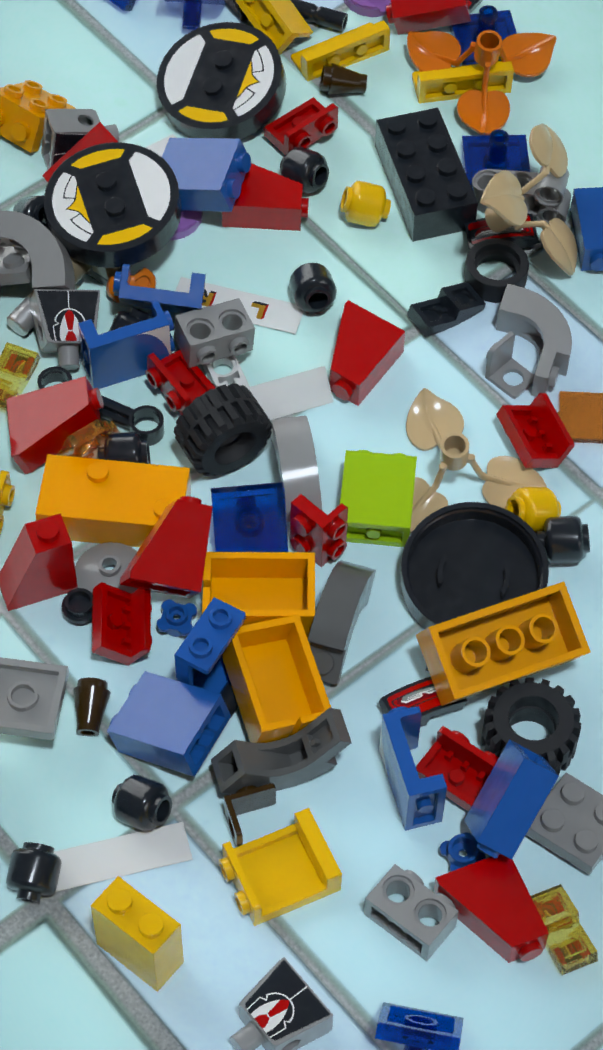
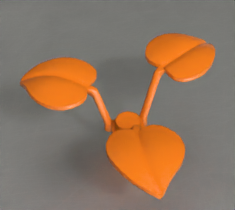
(482, 109)

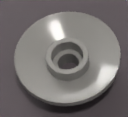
(92, 562)

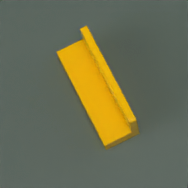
(277, 20)
(343, 49)
(453, 82)

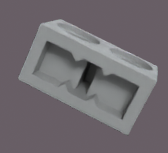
(214, 333)
(403, 918)

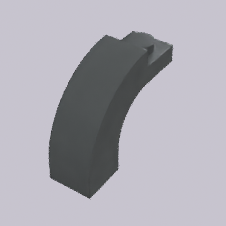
(336, 616)
(283, 761)

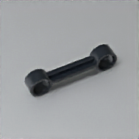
(113, 410)

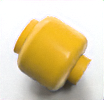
(365, 204)
(534, 506)

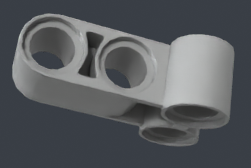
(545, 200)

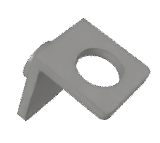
(501, 362)

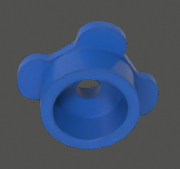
(173, 626)
(459, 843)

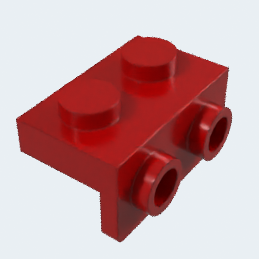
(302, 126)
(176, 380)
(536, 432)
(316, 531)
(121, 623)
(462, 766)

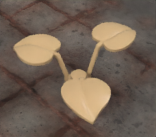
(508, 207)
(440, 424)

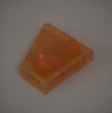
(88, 439)

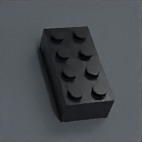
(425, 174)

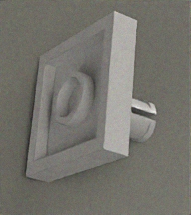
(31, 697)

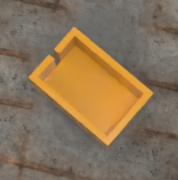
(262, 584)
(275, 678)

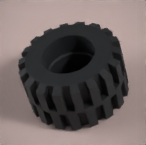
(222, 430)
(537, 704)

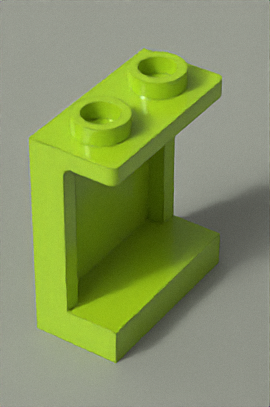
(378, 497)

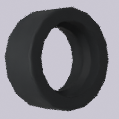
(495, 250)

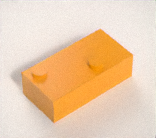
(108, 497)
(502, 643)

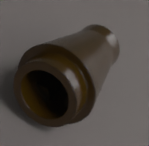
(341, 80)
(90, 705)

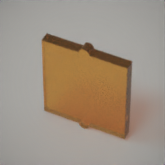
(582, 415)

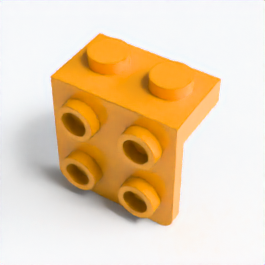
(24, 113)

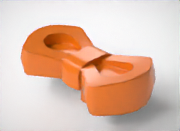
(142, 278)

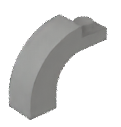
(48, 256)
(543, 326)
(296, 460)

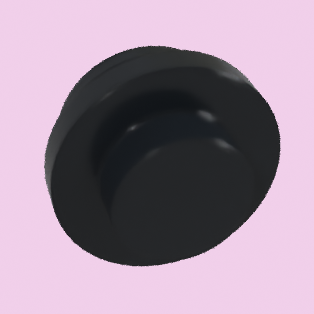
(78, 606)

